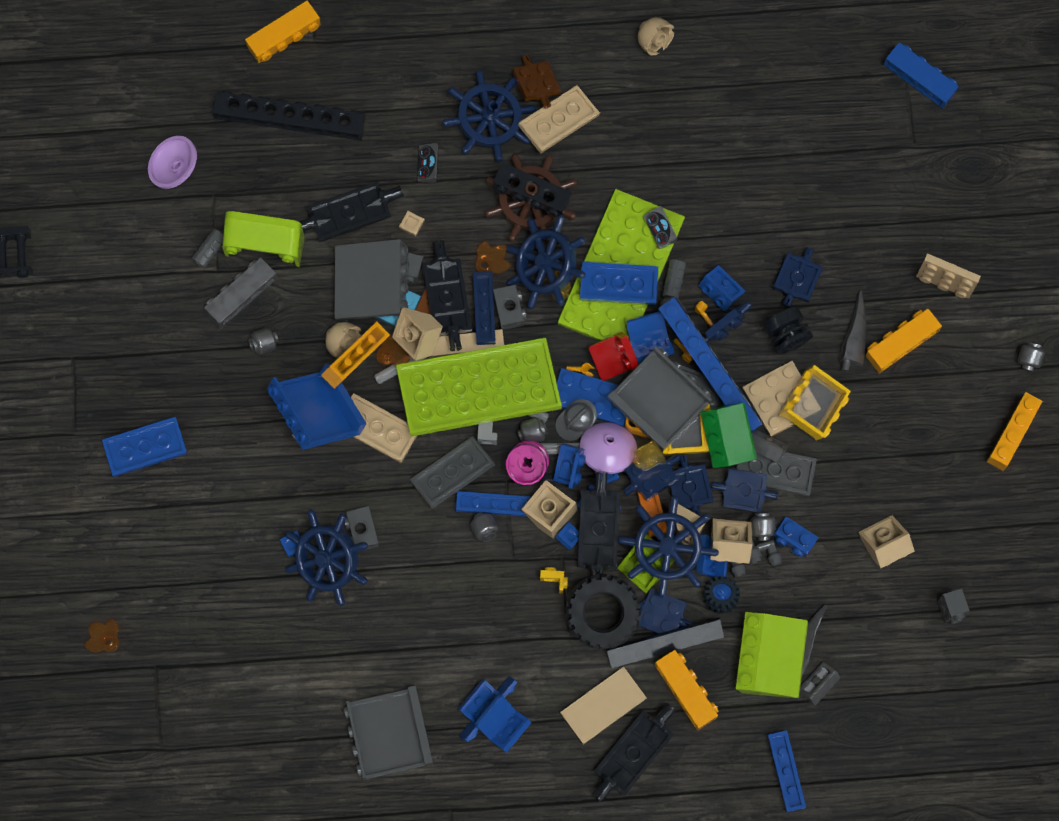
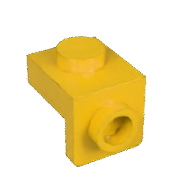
(551, 575)

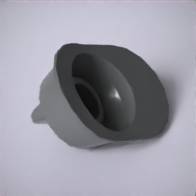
(576, 419)

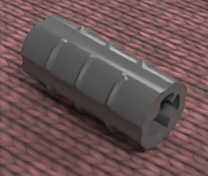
(208, 248)
(674, 279)

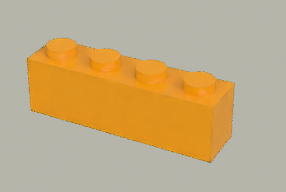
(283, 31)
(903, 341)
(355, 355)
(1014, 431)
(686, 690)

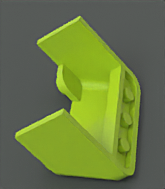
(263, 235)

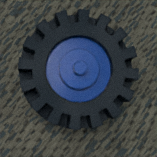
(721, 594)

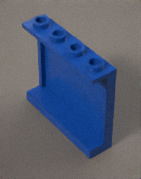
(316, 409)

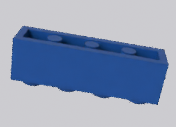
(921, 75)

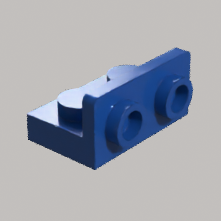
(721, 288)
(795, 537)

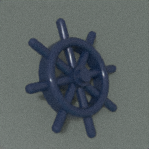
(489, 115)
(546, 261)
(668, 546)
(326, 557)

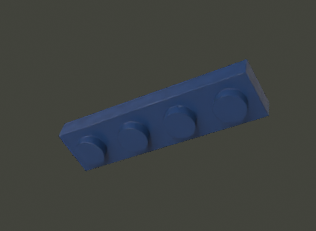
(484, 308)

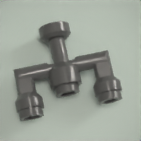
(774, 557)

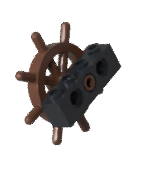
(533, 187)

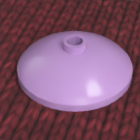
(172, 162)
(605, 455)

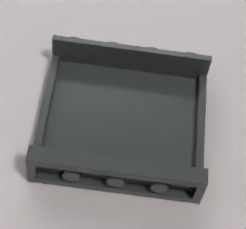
(370, 279)
(660, 398)
(388, 734)

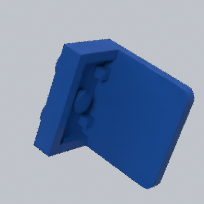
(647, 333)
(502, 723)

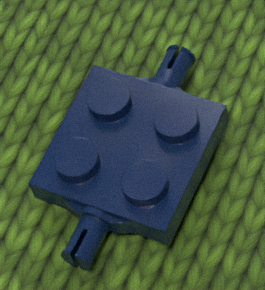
(798, 277)
(731, 320)
(653, 480)
(692, 486)
(745, 490)
(662, 613)

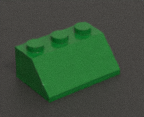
(728, 435)

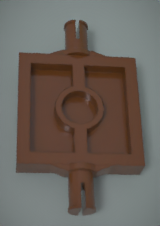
(536, 81)

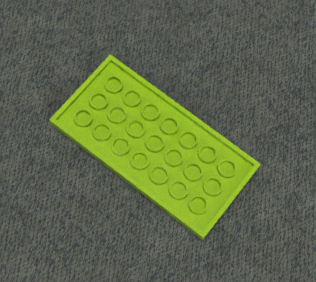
(619, 240)
(478, 387)

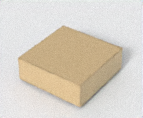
(411, 223)

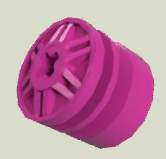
(526, 473)

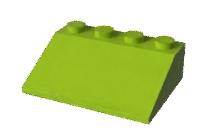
(771, 655)

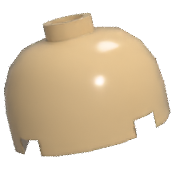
(655, 34)
(341, 337)

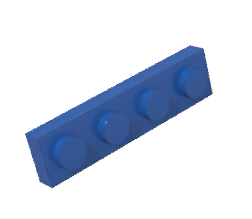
(491, 503)
(786, 771)

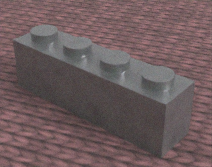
(240, 292)

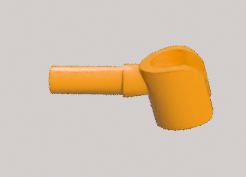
(700, 309)
(686, 355)
(584, 369)

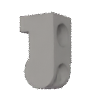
(485, 434)

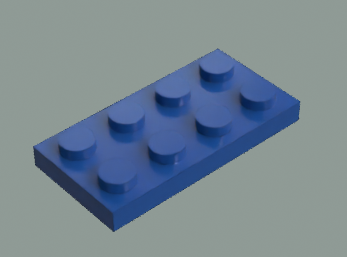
(619, 283)
(577, 386)
(144, 446)

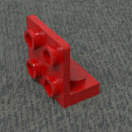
(613, 356)

